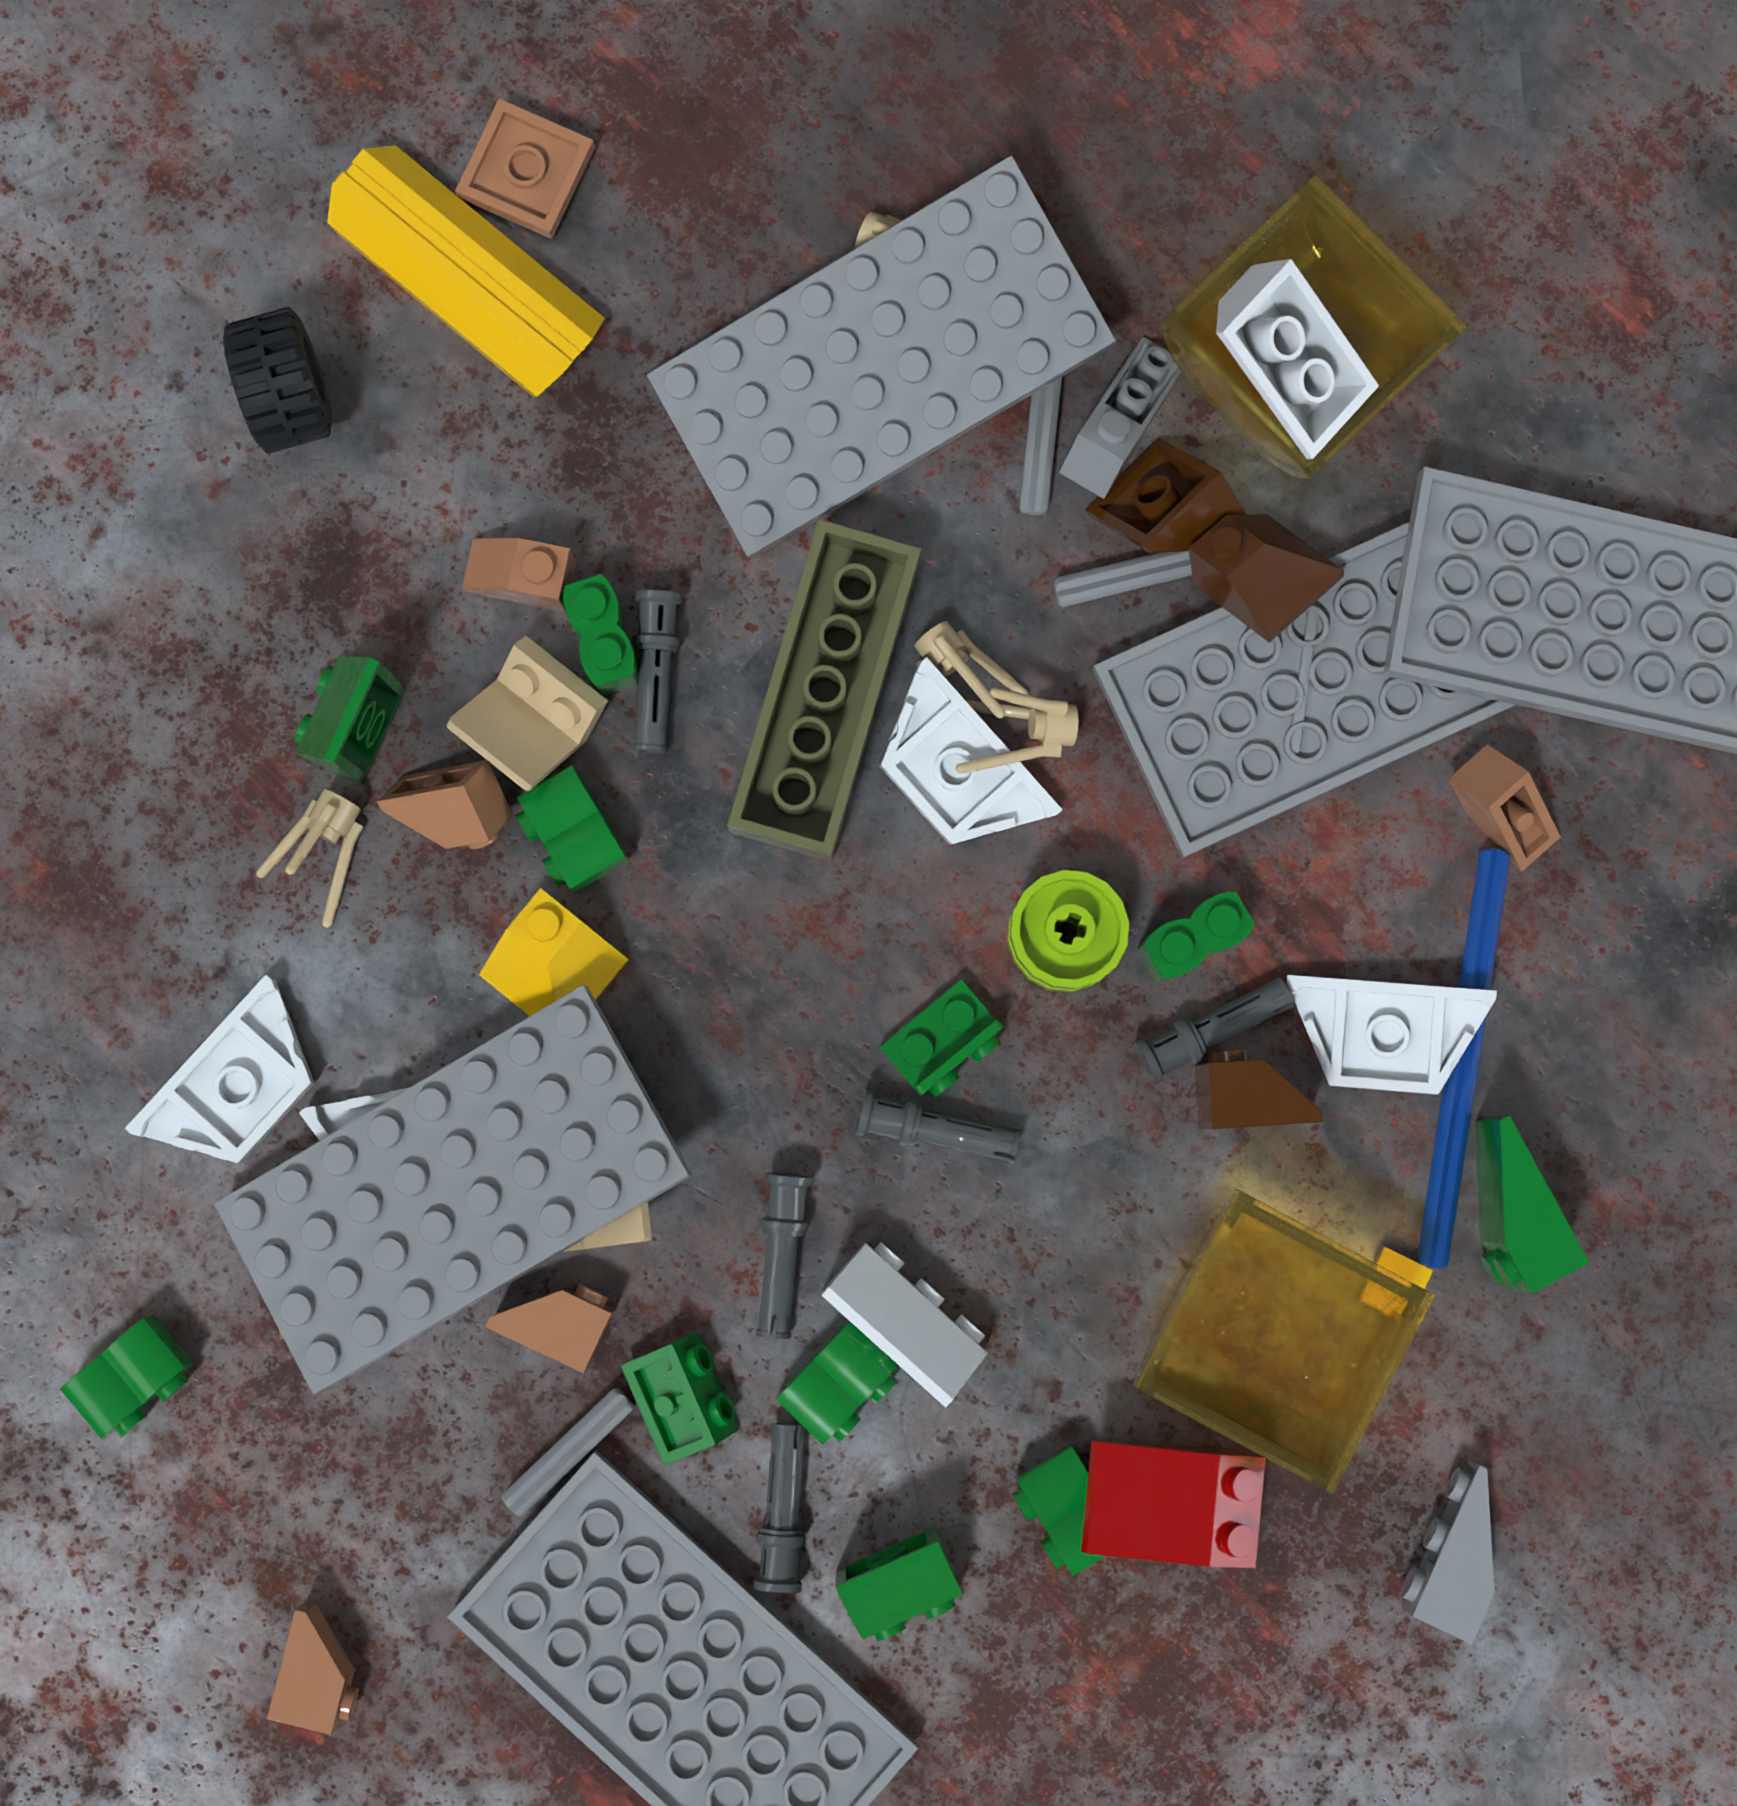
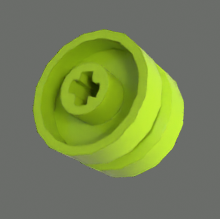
(1092, 911)

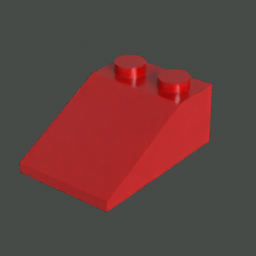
(1173, 1503)

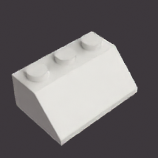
(1293, 353)
(906, 1321)

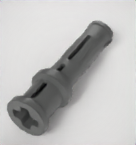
(656, 644)
(1192, 1039)
(913, 1123)
(784, 1227)
(781, 1534)

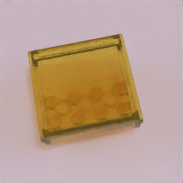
(1364, 287)
(1282, 1339)

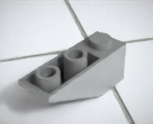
(1121, 418)
(1457, 1571)

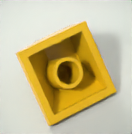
(548, 956)

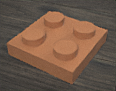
(525, 168)

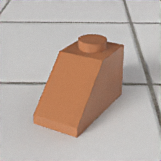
(519, 571)
(450, 805)
(1505, 805)
(559, 1325)
(313, 1676)

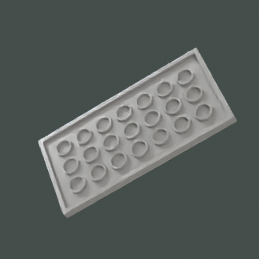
(881, 358)
(1568, 610)
(1217, 700)
(452, 1189)
(672, 1660)

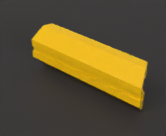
(460, 267)

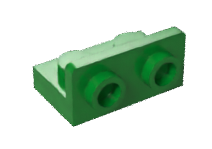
(942, 1039)
(681, 1398)

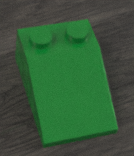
(350, 717)
(1518, 1215)

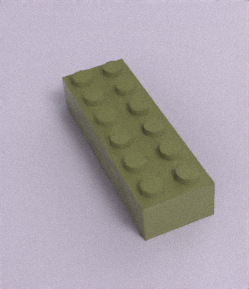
(824, 690)

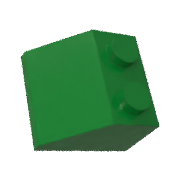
(898, 1585)

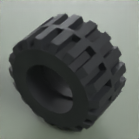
(277, 380)

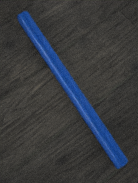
(1460, 1086)

